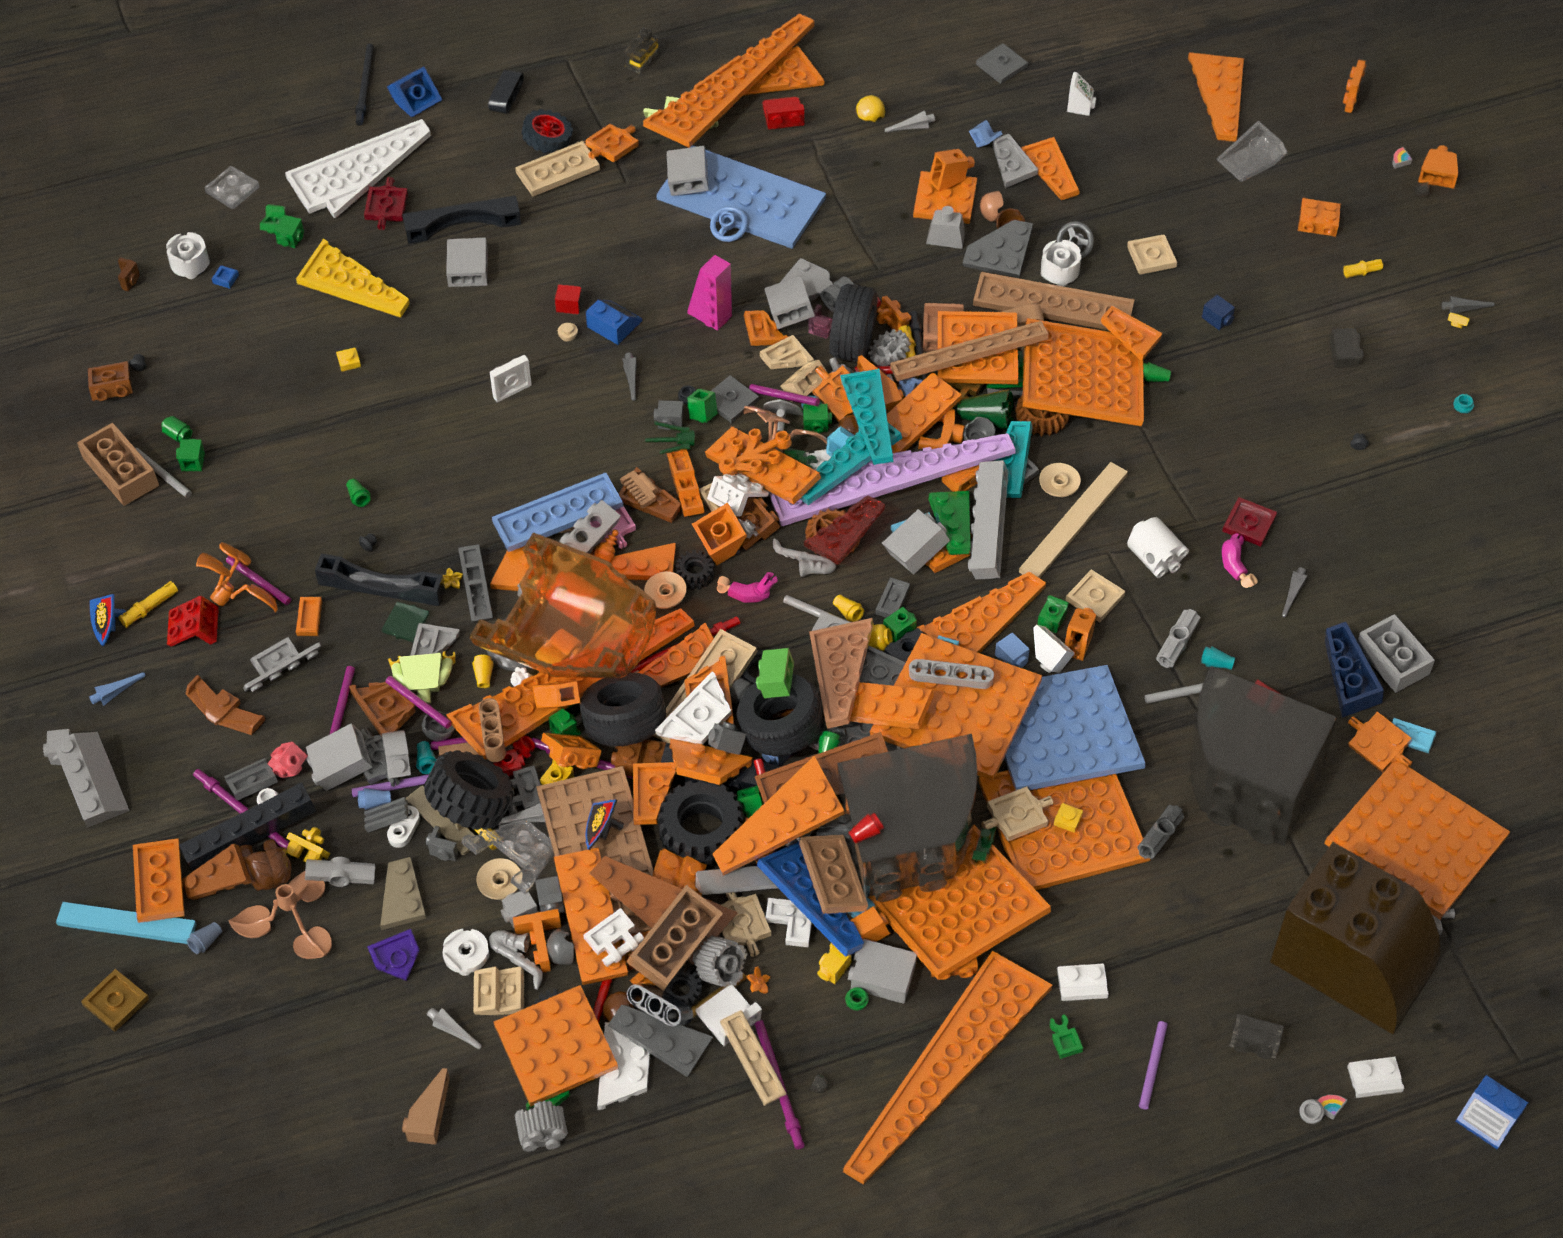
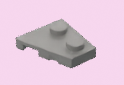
(433, 639)

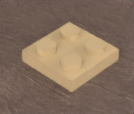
(1152, 254)
(1095, 593)

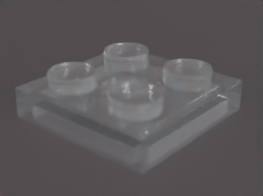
(231, 187)

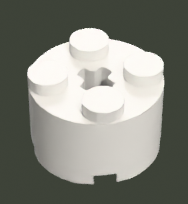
(187, 255)
(1061, 262)

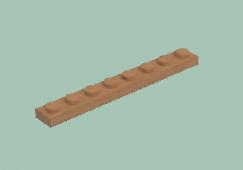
(969, 351)

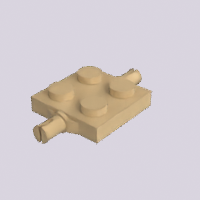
(1017, 813)
(748, 924)

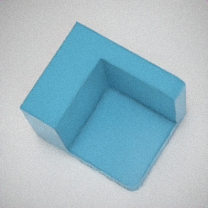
(837, 440)

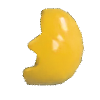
(870, 108)

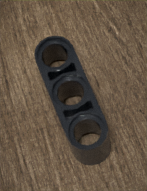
(506, 91)
(669, 1005)

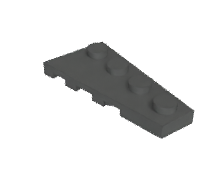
(674, 1045)

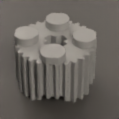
(720, 961)
(541, 1126)

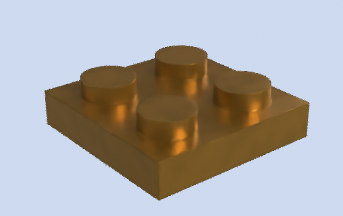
(115, 1000)

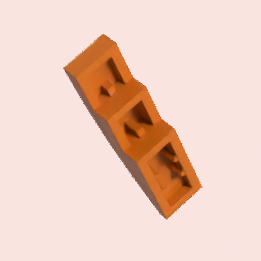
(685, 482)

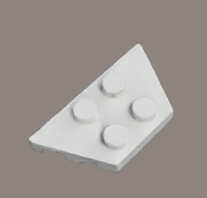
(697, 713)
(632, 1070)

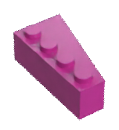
(712, 294)

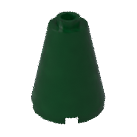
(993, 406)

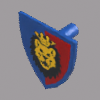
(103, 617)

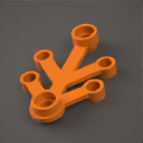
(734, 463)

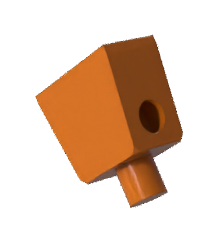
(949, 168)
(1440, 168)
(1081, 623)

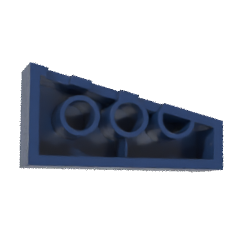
(1352, 674)

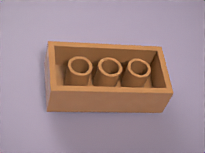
(118, 464)
(674, 937)

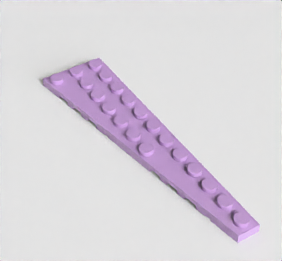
(904, 472)

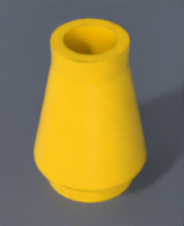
(850, 609)
(483, 669)

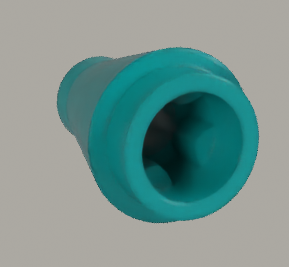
(1217, 658)
(425, 758)

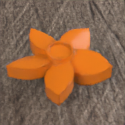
(758, 982)

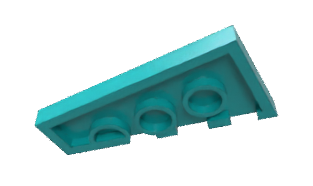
(1016, 463)

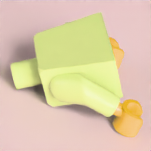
(423, 672)

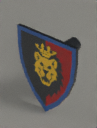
(600, 822)

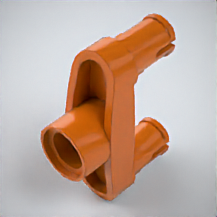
(950, 433)

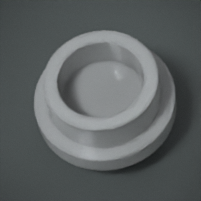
(1311, 1111)

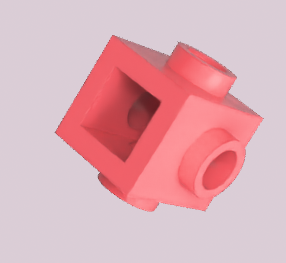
(287, 760)

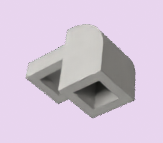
(396, 754)

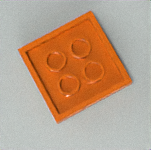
(958, 197)

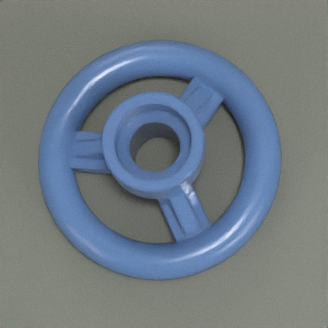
(725, 216)

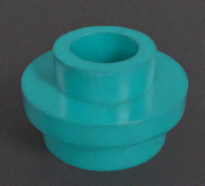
(1463, 403)

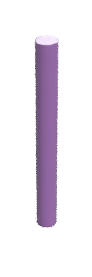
(408, 782)
(1153, 1065)

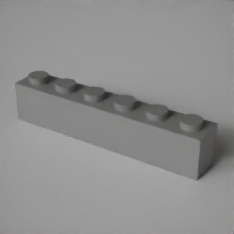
(989, 520)

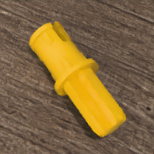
(1362, 268)

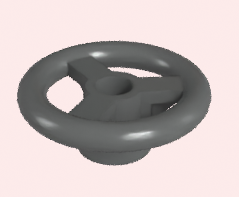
(1081, 238)

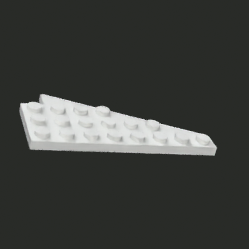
(348, 174)

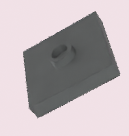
(1002, 63)
(732, 398)

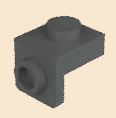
(441, 848)

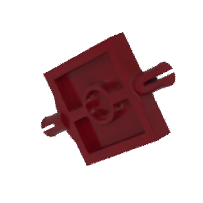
(386, 203)

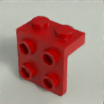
(783, 112)

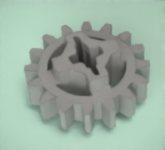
(889, 348)

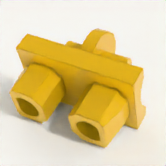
(297, 845)

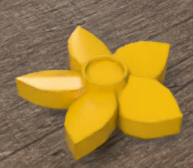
(452, 579)

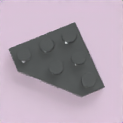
(1000, 250)

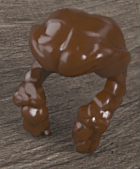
(267, 868)

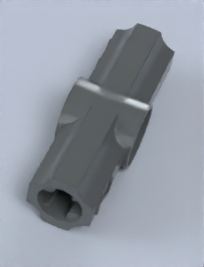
(1160, 832)

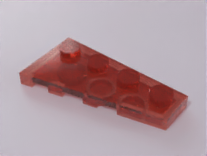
(846, 530)

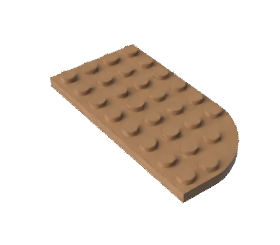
(566, 814)

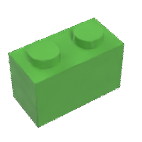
(775, 673)

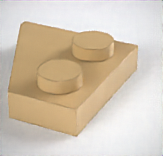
(786, 354)

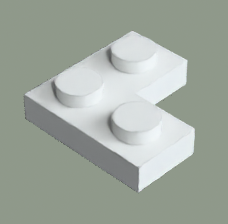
(785, 912)

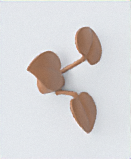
(769, 416)
(255, 920)

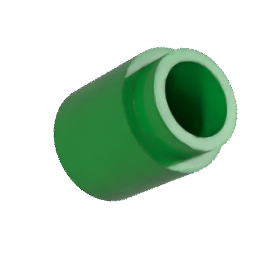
(176, 429)

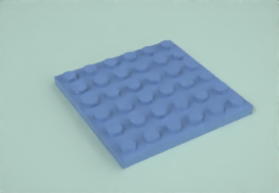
(1073, 732)

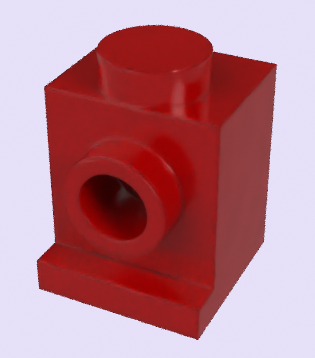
(511, 762)

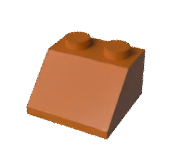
(720, 533)

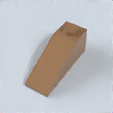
(427, 1111)

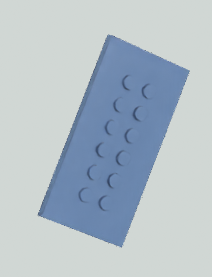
(773, 205)

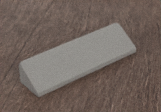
(736, 881)

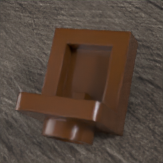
(129, 273)

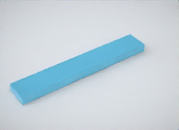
(123, 923)

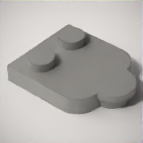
(813, 276)

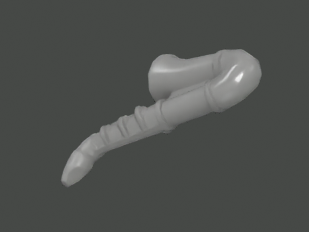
(807, 562)
(508, 945)

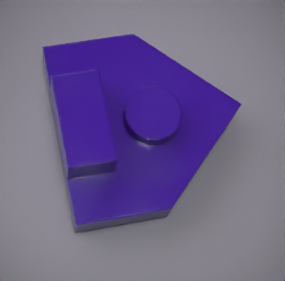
(395, 954)

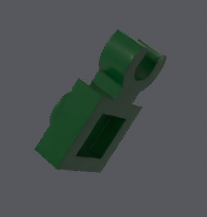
(801, 457)

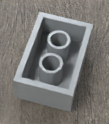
(1395, 653)

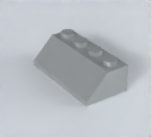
(90, 777)

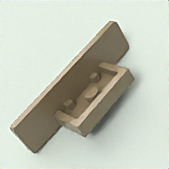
(449, 830)

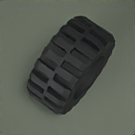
(469, 790)
(696, 799)

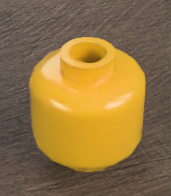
(880, 637)

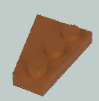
(664, 507)

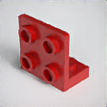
(193, 618)

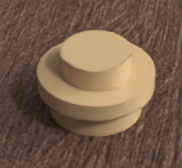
(567, 331)

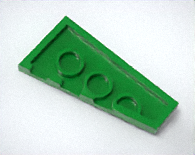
(953, 513)

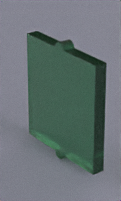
(404, 621)

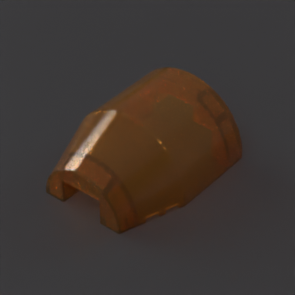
(572, 616)

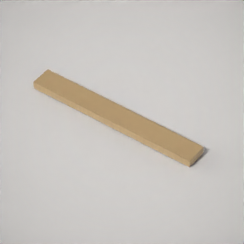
(1074, 520)

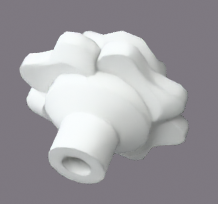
(519, 675)

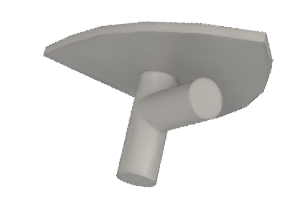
(782, 408)

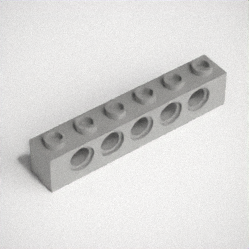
(598, 512)

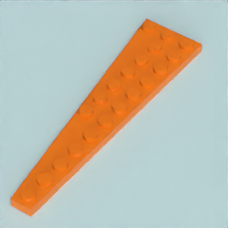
(711, 98)
(518, 703)
(975, 1026)

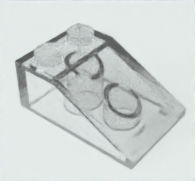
(1252, 152)

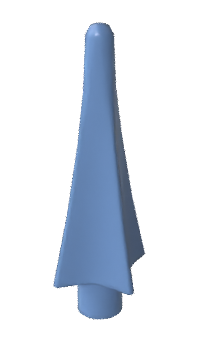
(109, 691)

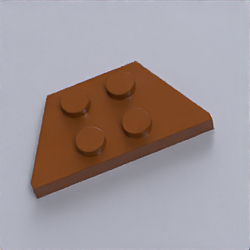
(383, 706)

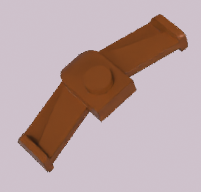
(222, 708)

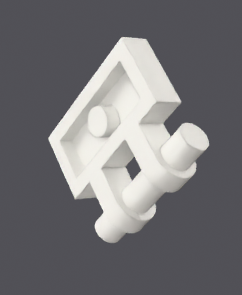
(609, 932)

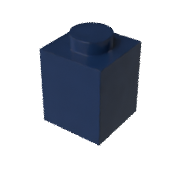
(1218, 312)

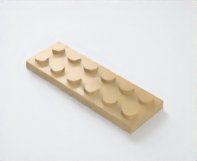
(738, 657)

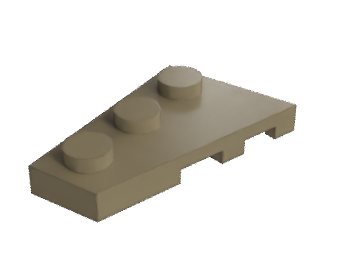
(401, 897)

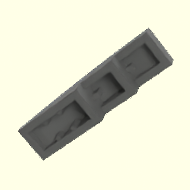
(475, 583)

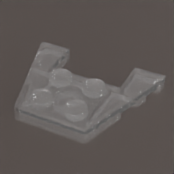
(520, 843)

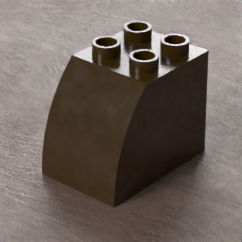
(1359, 938)

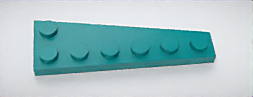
(868, 406)
(843, 464)

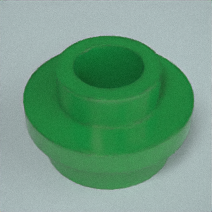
(856, 993)

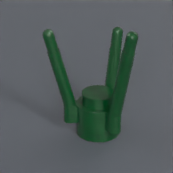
(685, 438)

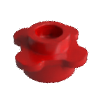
(524, 745)

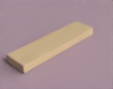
(752, 1057)

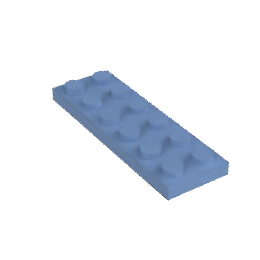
(554, 511)

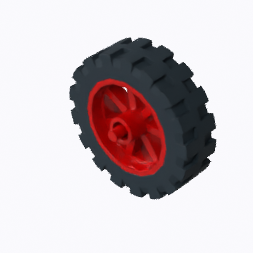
(541, 131)

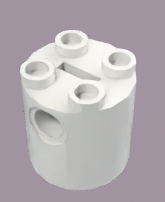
(1157, 546)

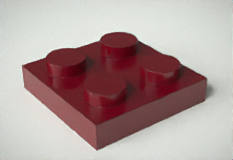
(1249, 521)

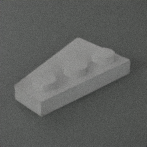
(1012, 161)

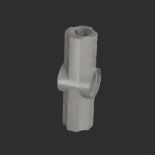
(1173, 646)
(339, 871)

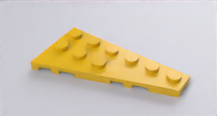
(347, 279)

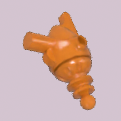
(605, 549)

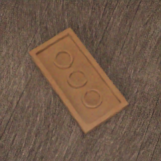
(833, 874)

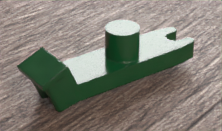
(984, 845)

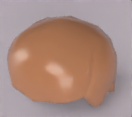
(990, 204)

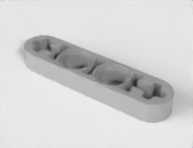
(951, 670)

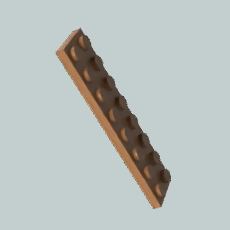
(1056, 301)

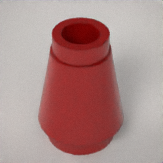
(866, 828)

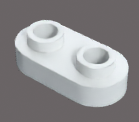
(405, 826)

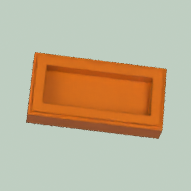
(309, 616)

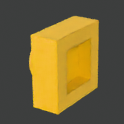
(1458, 320)
(348, 359)
(1068, 817)

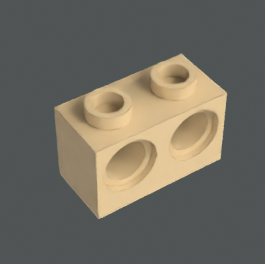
(804, 379)

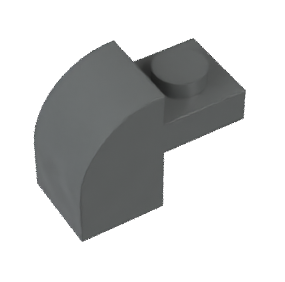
(549, 894)

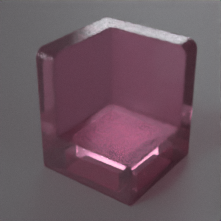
(820, 324)

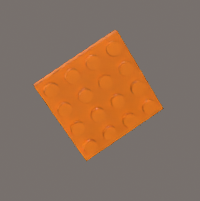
(959, 327)
(555, 1045)

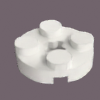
(465, 939)

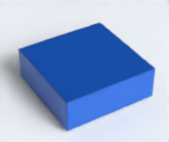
(225, 276)

